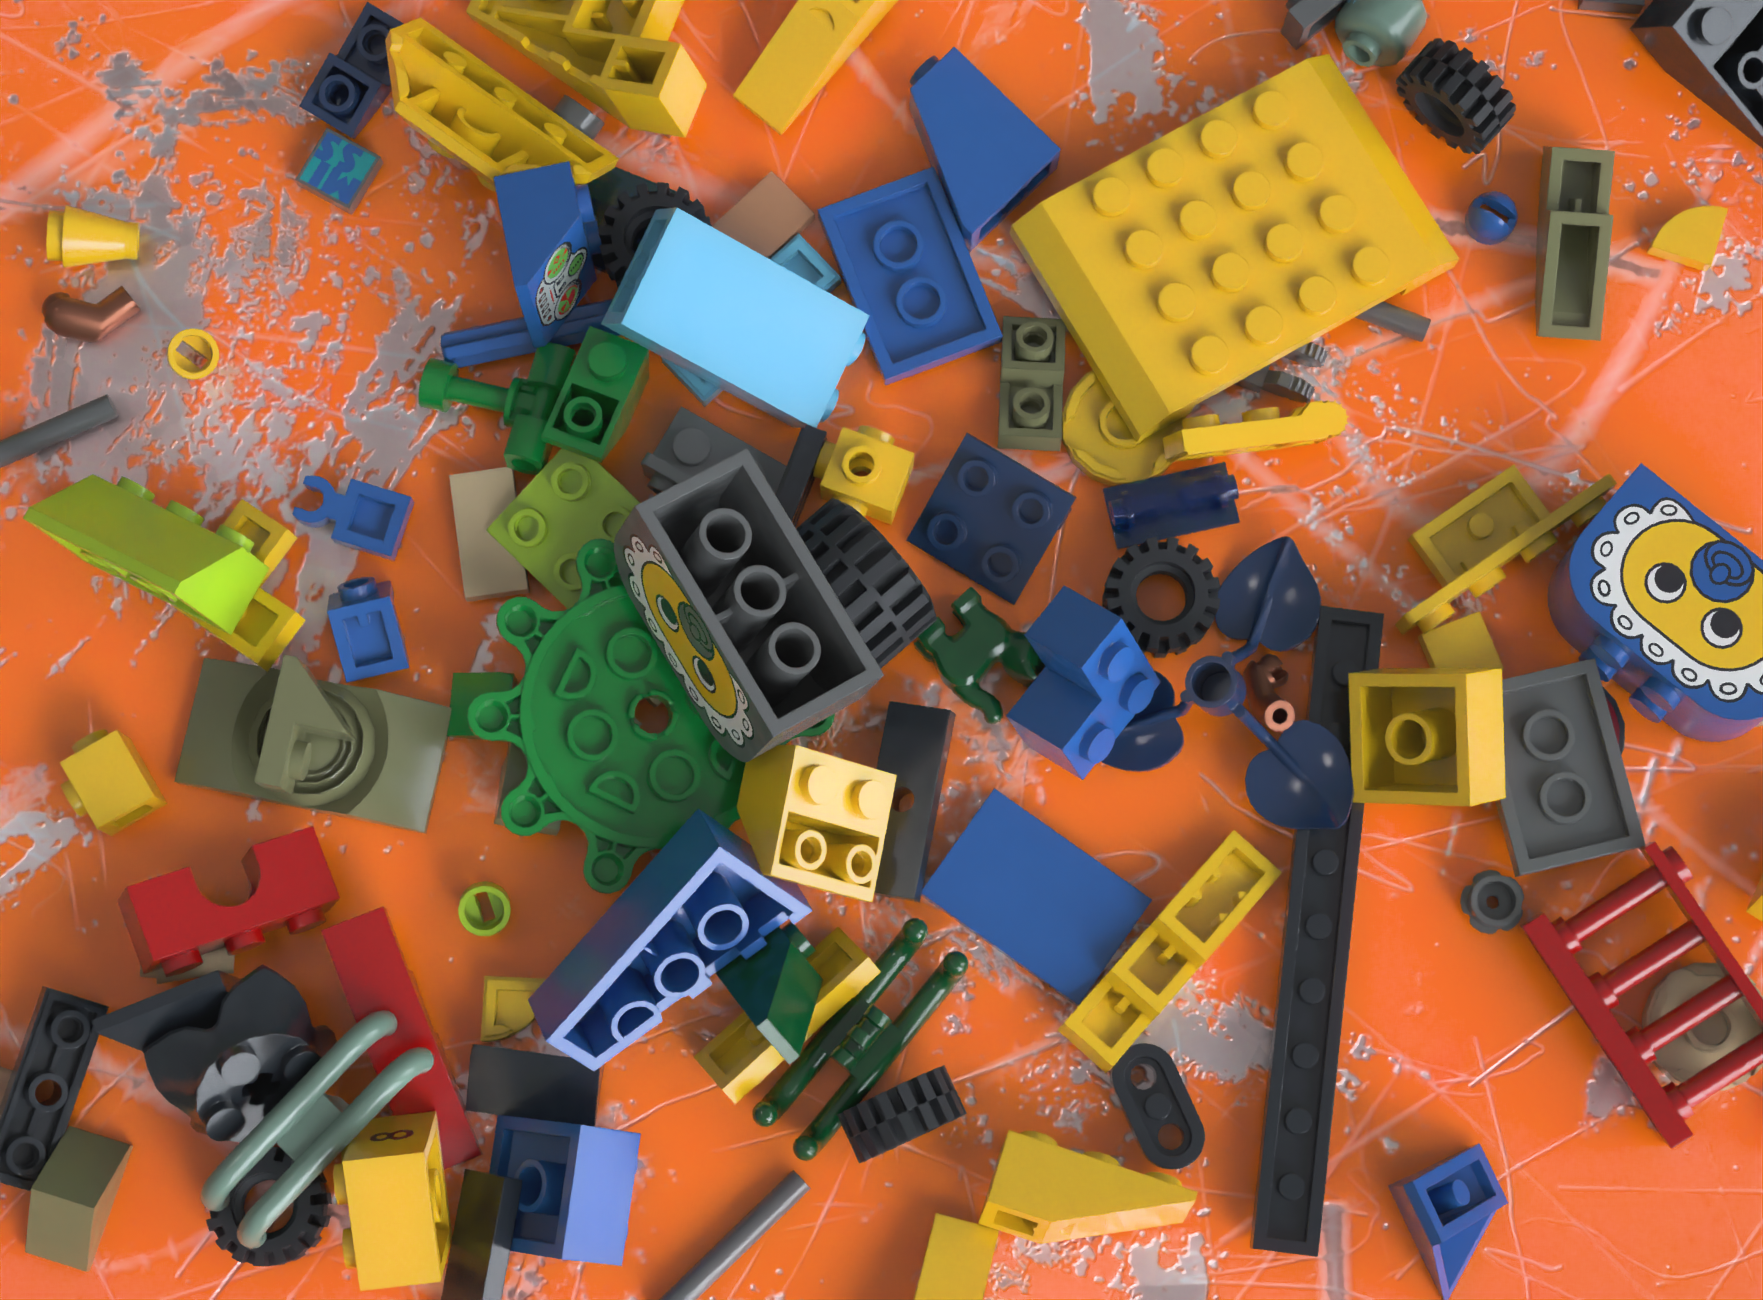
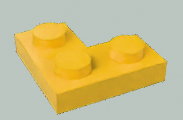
(267, 622)

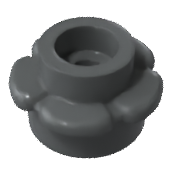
(1509, 898)

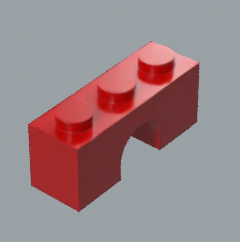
(177, 924)

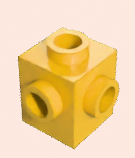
(871, 452)

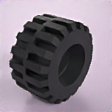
(868, 579)

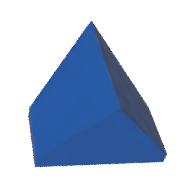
(1449, 1212)

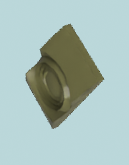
(379, 779)

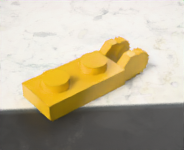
(1257, 432)

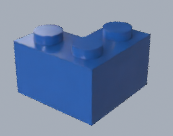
(1089, 683)

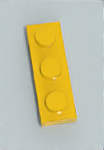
(741, 1053)

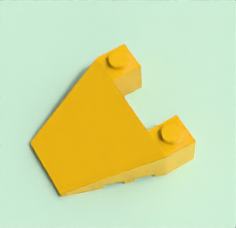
(607, 53)

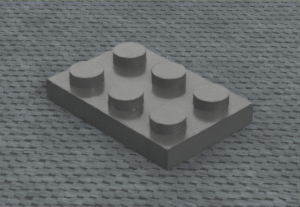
(1563, 772)

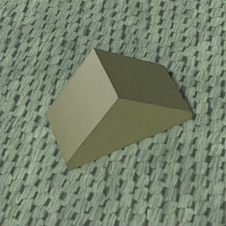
(75, 1197)

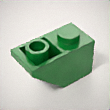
(598, 395)

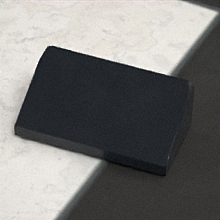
(532, 1086)

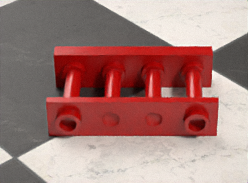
(1598, 994)

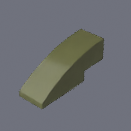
(1573, 242)

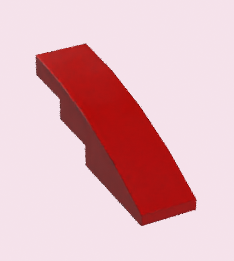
(379, 979)

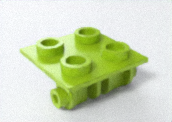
(557, 515)

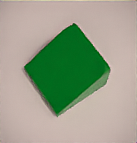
(468, 687)

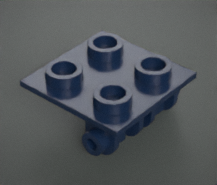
(991, 518)

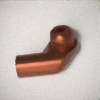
(87, 320)
(1264, 703)

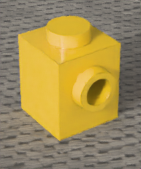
(110, 781)

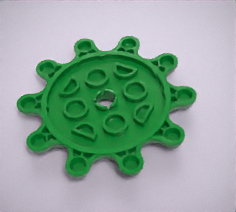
(580, 730)

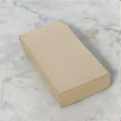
(485, 564)

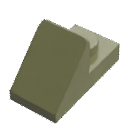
(297, 709)

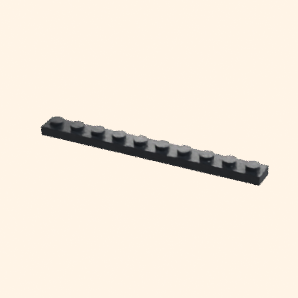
(1312, 969)

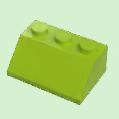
(154, 547)

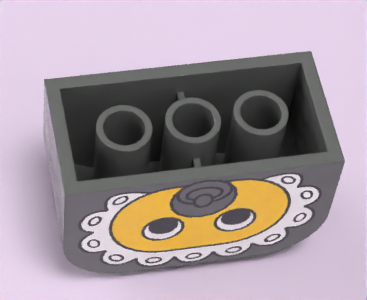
(741, 608)

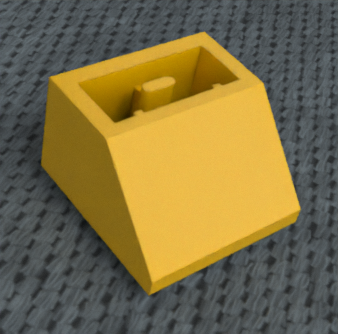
(816, 819)

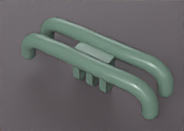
(312, 1125)

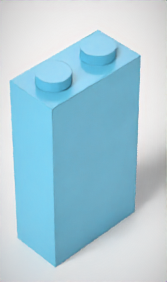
(737, 319)

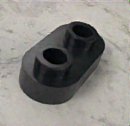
(1159, 1105)

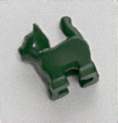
(974, 650)

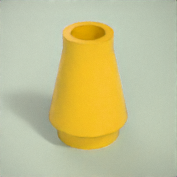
(89, 238)

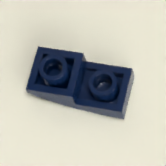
(357, 78)

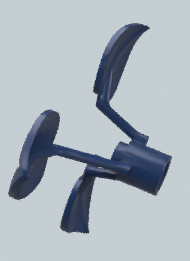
(1304, 774)

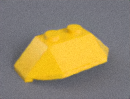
(480, 114)

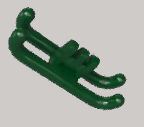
(861, 1040)

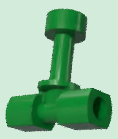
(524, 404)

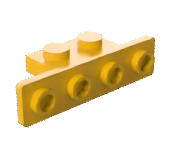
(1486, 532)

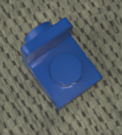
(367, 629)

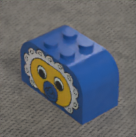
(1666, 610)

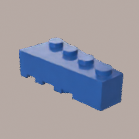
(663, 941)

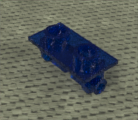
(1172, 505)

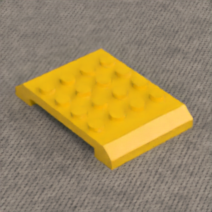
(1230, 243)

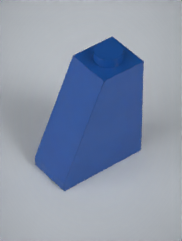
(978, 143)

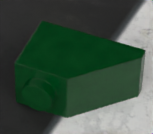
(777, 988)

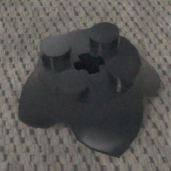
(243, 1063)

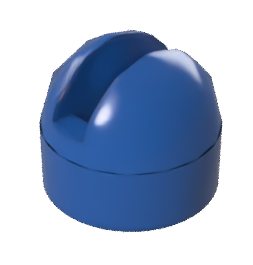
(1486, 226)

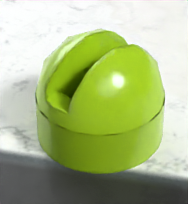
(471, 913)

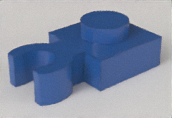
(364, 518)

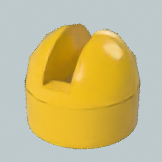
(199, 342)

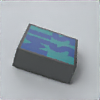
(339, 171)

